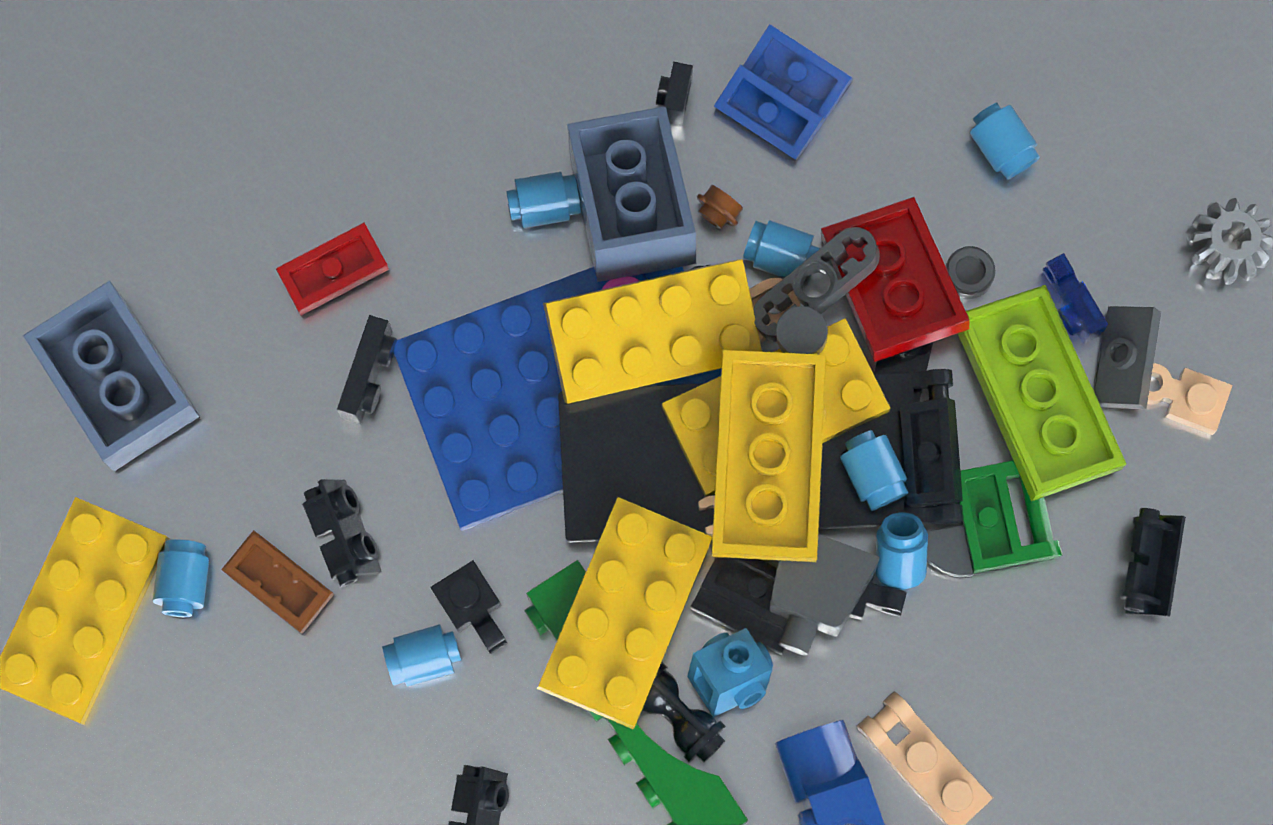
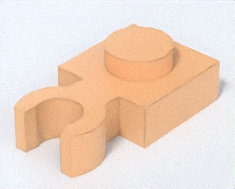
(1193, 399)

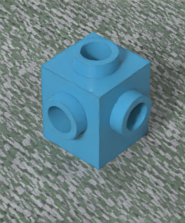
(730, 672)

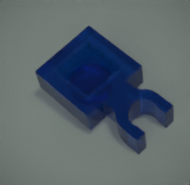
(1078, 308)

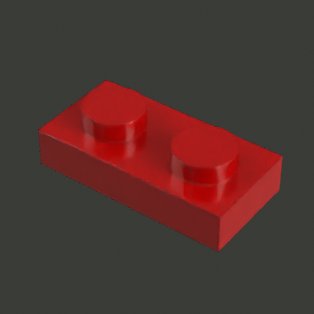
(332, 268)

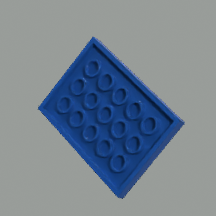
(492, 402)

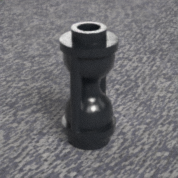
(693, 729)

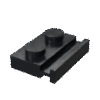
(739, 597)

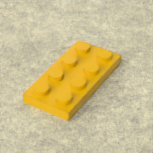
(651, 330)
(849, 401)
(769, 456)
(79, 610)
(625, 613)

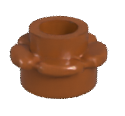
(718, 207)

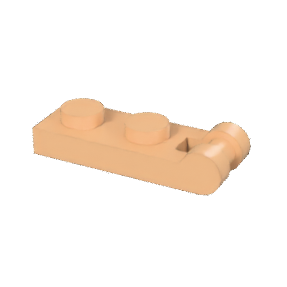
(925, 763)

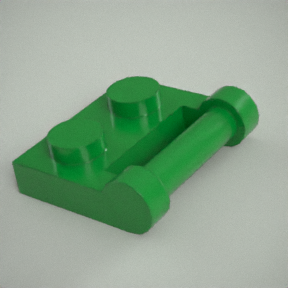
(992, 524)

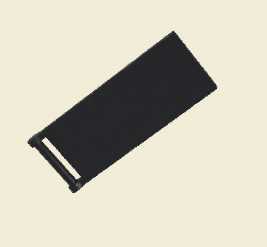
(629, 451)

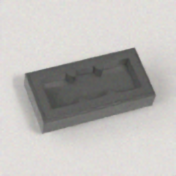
(1127, 357)

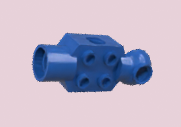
(828, 777)

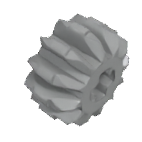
(1245, 229)

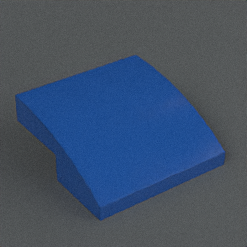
(783, 92)

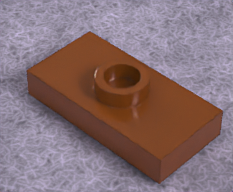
(277, 581)

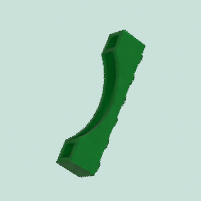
(682, 790)

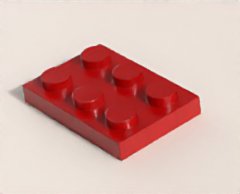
(910, 292)

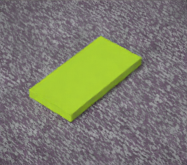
(1040, 393)

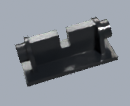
(335, 509)
(1155, 563)
(481, 794)

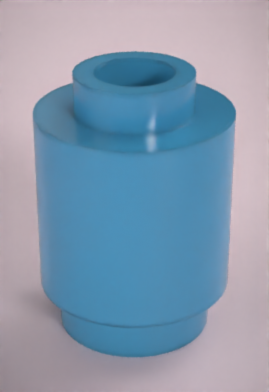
(1004, 140)
(544, 199)
(778, 248)
(874, 470)
(902, 551)
(181, 577)
(421, 656)

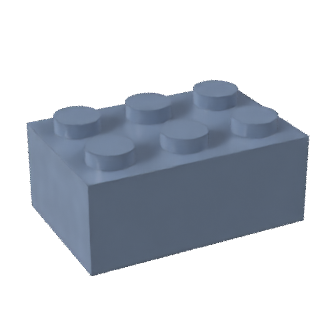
(632, 194)
(111, 376)

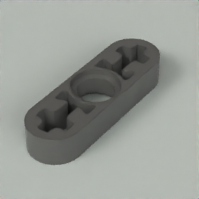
(817, 263)

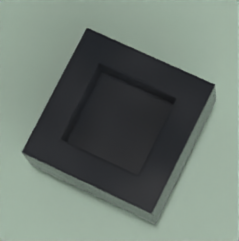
(675, 91)

